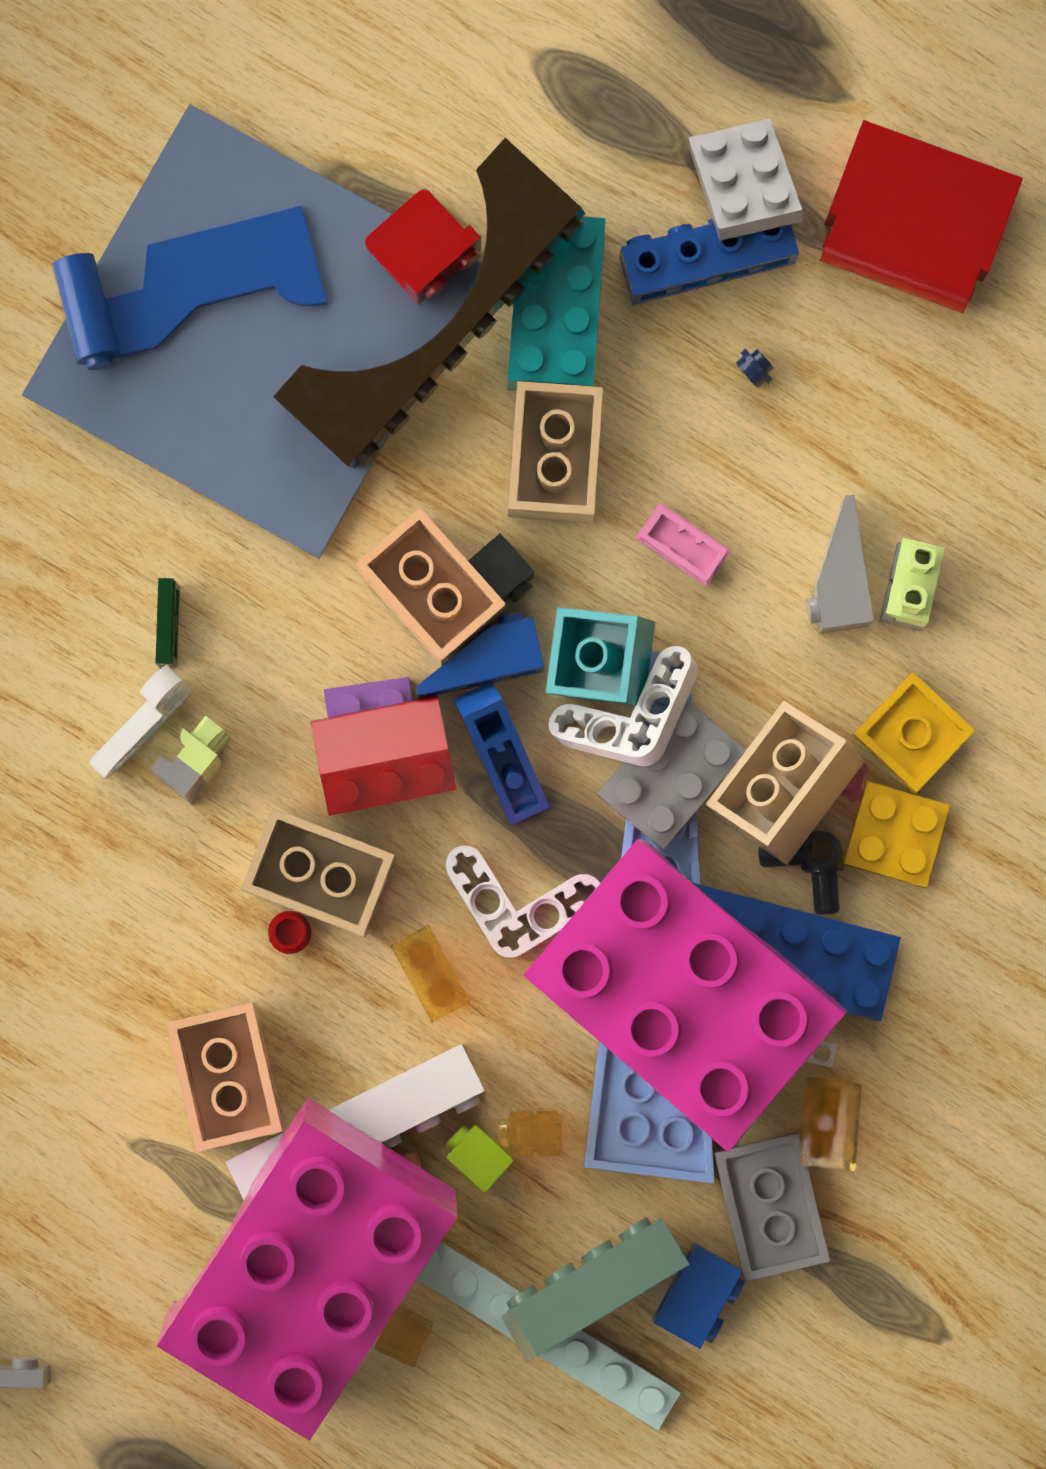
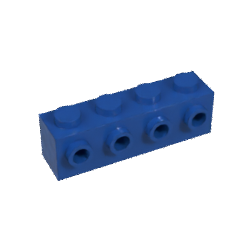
(697, 259)

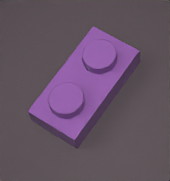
(366, 696)

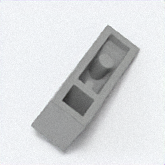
(841, 587)

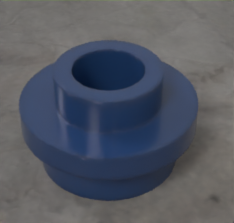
(755, 367)

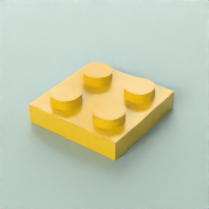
(913, 732)
(896, 834)

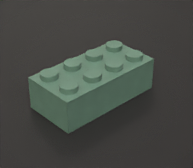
(592, 1291)

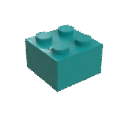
(600, 656)

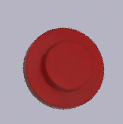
(289, 932)

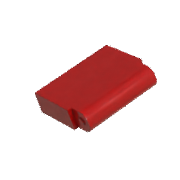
(917, 216)

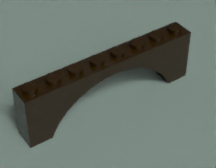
(524, 224)

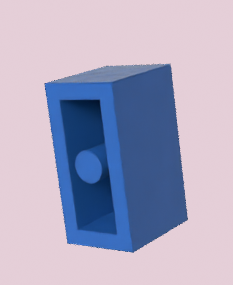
(698, 1296)

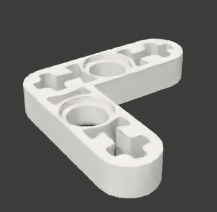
(164, 695)
(633, 730)
(506, 914)

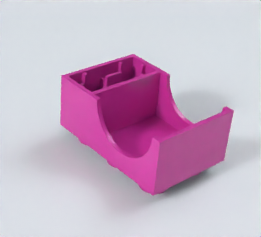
(685, 994)
(310, 1269)

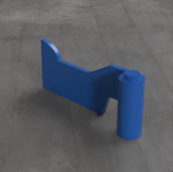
(184, 276)

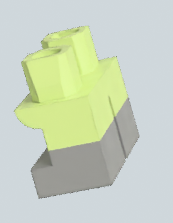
(913, 586)
(195, 762)

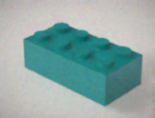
(559, 314)

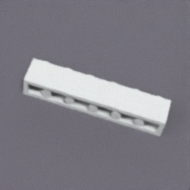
(390, 1108)

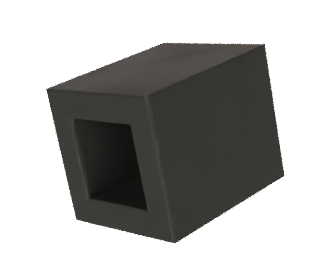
(503, 569)

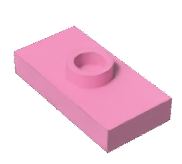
(682, 544)

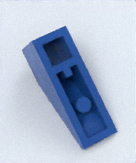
(494, 656)
(501, 752)

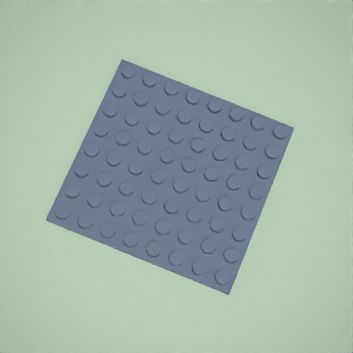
(206, 394)

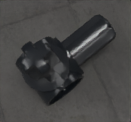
(823, 874)

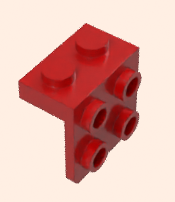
(423, 246)

